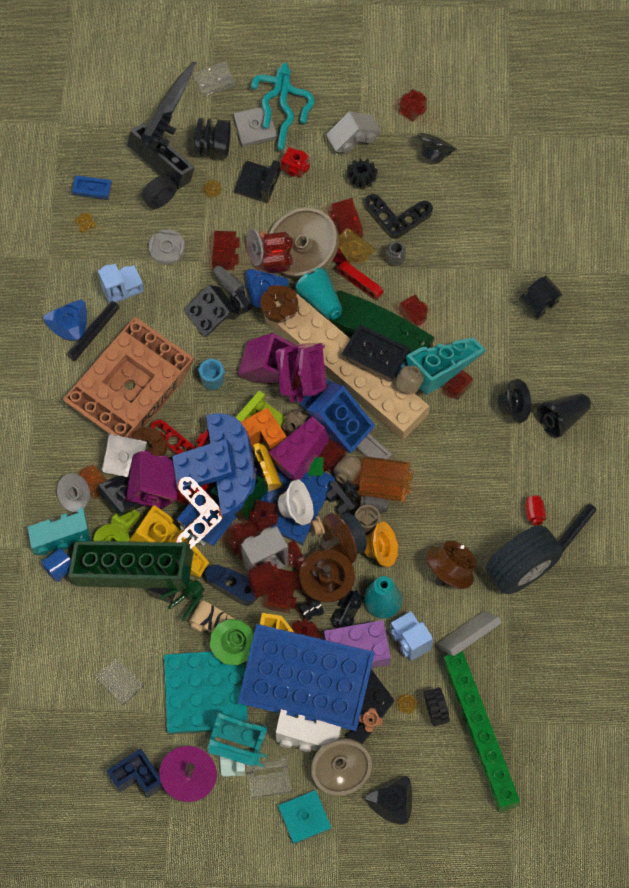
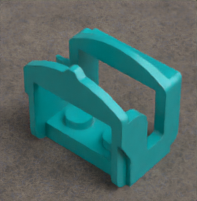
(239, 732)

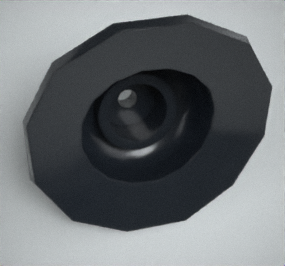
(434, 147)
(515, 401)

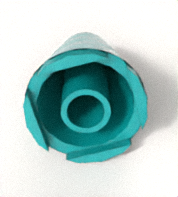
(319, 293)
(382, 598)

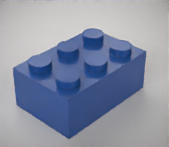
(341, 417)

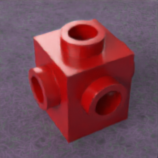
(295, 162)

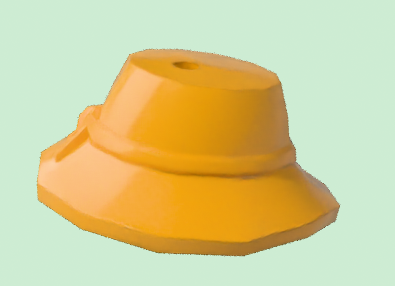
(382, 545)

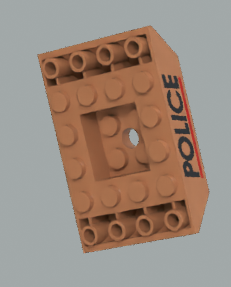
(136, 357)

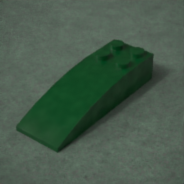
(363, 312)

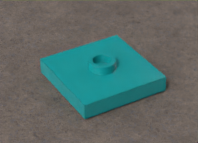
(304, 817)

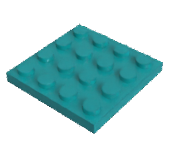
(199, 689)

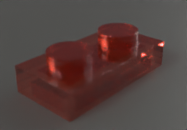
(295, 555)

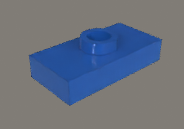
(92, 187)

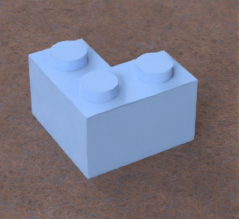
(120, 284)
(411, 635)

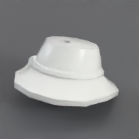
(296, 503)

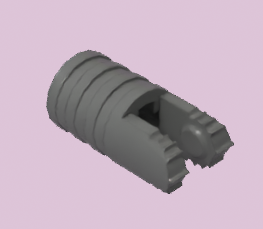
(228, 280)

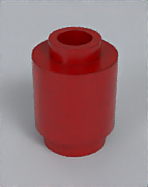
(535, 510)

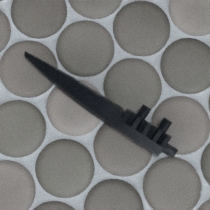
(162, 116)

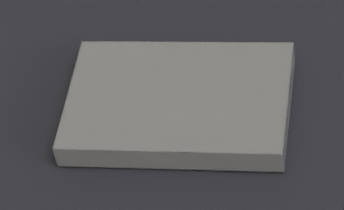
(468, 633)

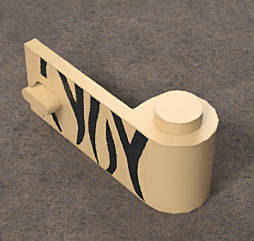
(207, 617)

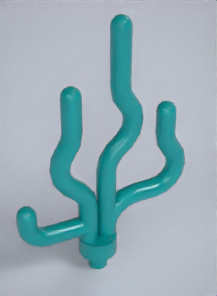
(282, 84)

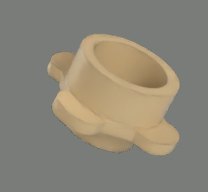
(317, 527)

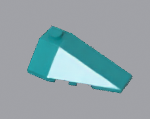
(444, 361)

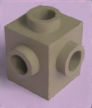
(295, 420)

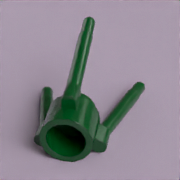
(194, 592)

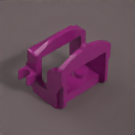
(310, 370)

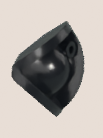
(392, 800)

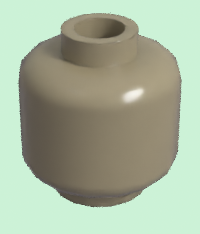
(409, 380)
(348, 469)

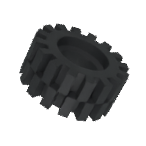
(436, 706)

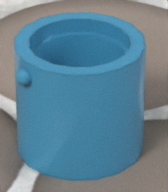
(212, 374)

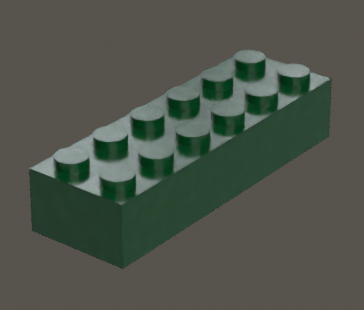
(131, 564)

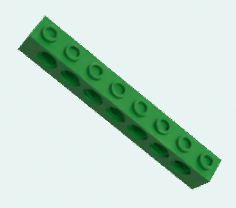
(481, 732)

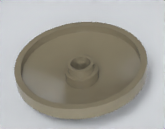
(313, 238)

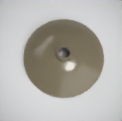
(341, 776)

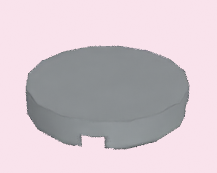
(166, 247)

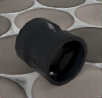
(310, 609)

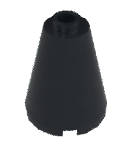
(562, 413)

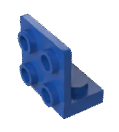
(191, 514)

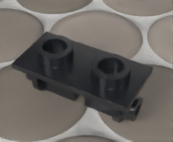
(351, 603)

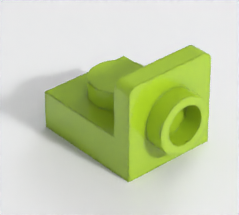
(127, 520)

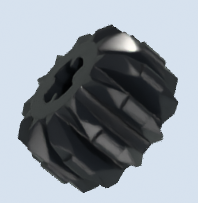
(362, 173)

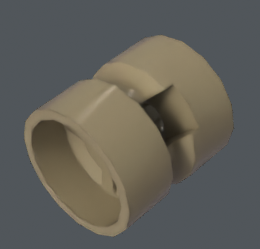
(368, 517)

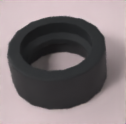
(159, 191)

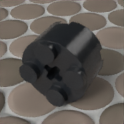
(540, 296)

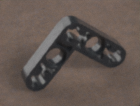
(393, 220)

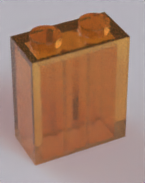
(385, 479)

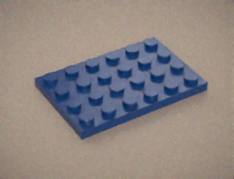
(306, 677)

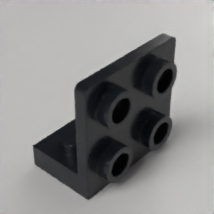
(258, 180)
(210, 309)

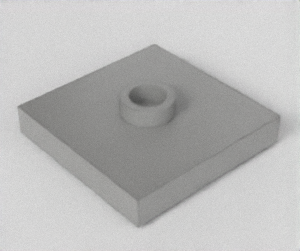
(250, 127)

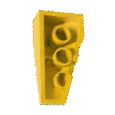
(159, 527)

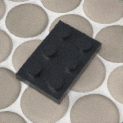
(375, 352)

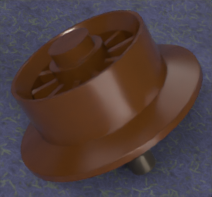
(452, 564)

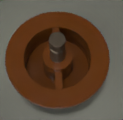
(327, 575)

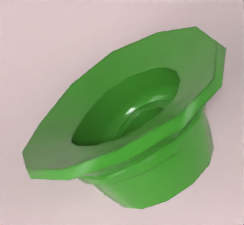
(228, 645)

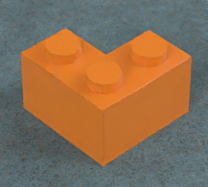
(264, 428)

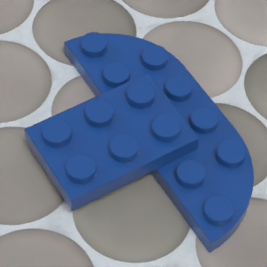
(225, 460)

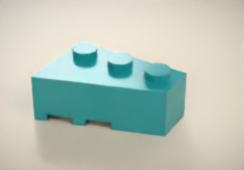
(59, 534)

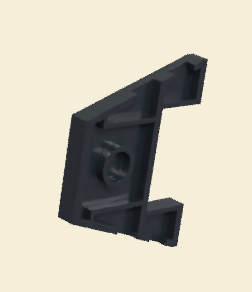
(377, 698)

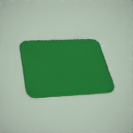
(316, 467)

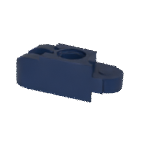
(219, 576)

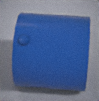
(57, 564)

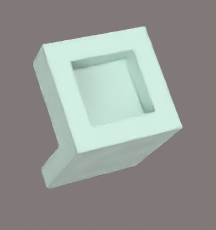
(231, 768)

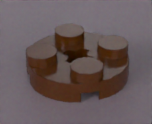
(275, 294)
(154, 437)

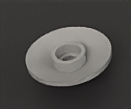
(255, 247)
(67, 492)

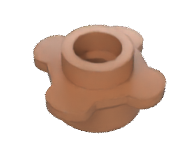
(373, 715)

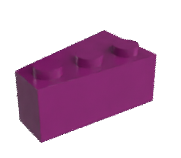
(300, 449)

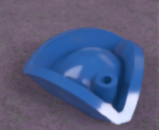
(258, 282)
(68, 320)

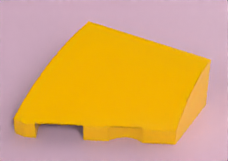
(267, 466)

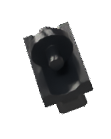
(338, 490)

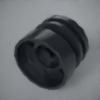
(212, 138)

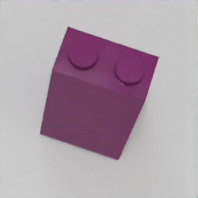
(260, 359)
(152, 480)

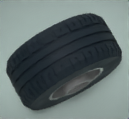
(524, 559)

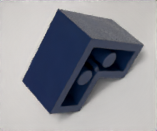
(135, 769)

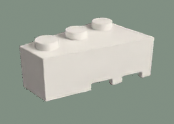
(304, 733)

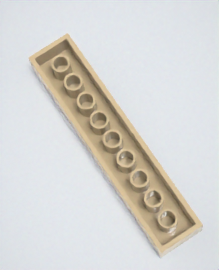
(376, 394)

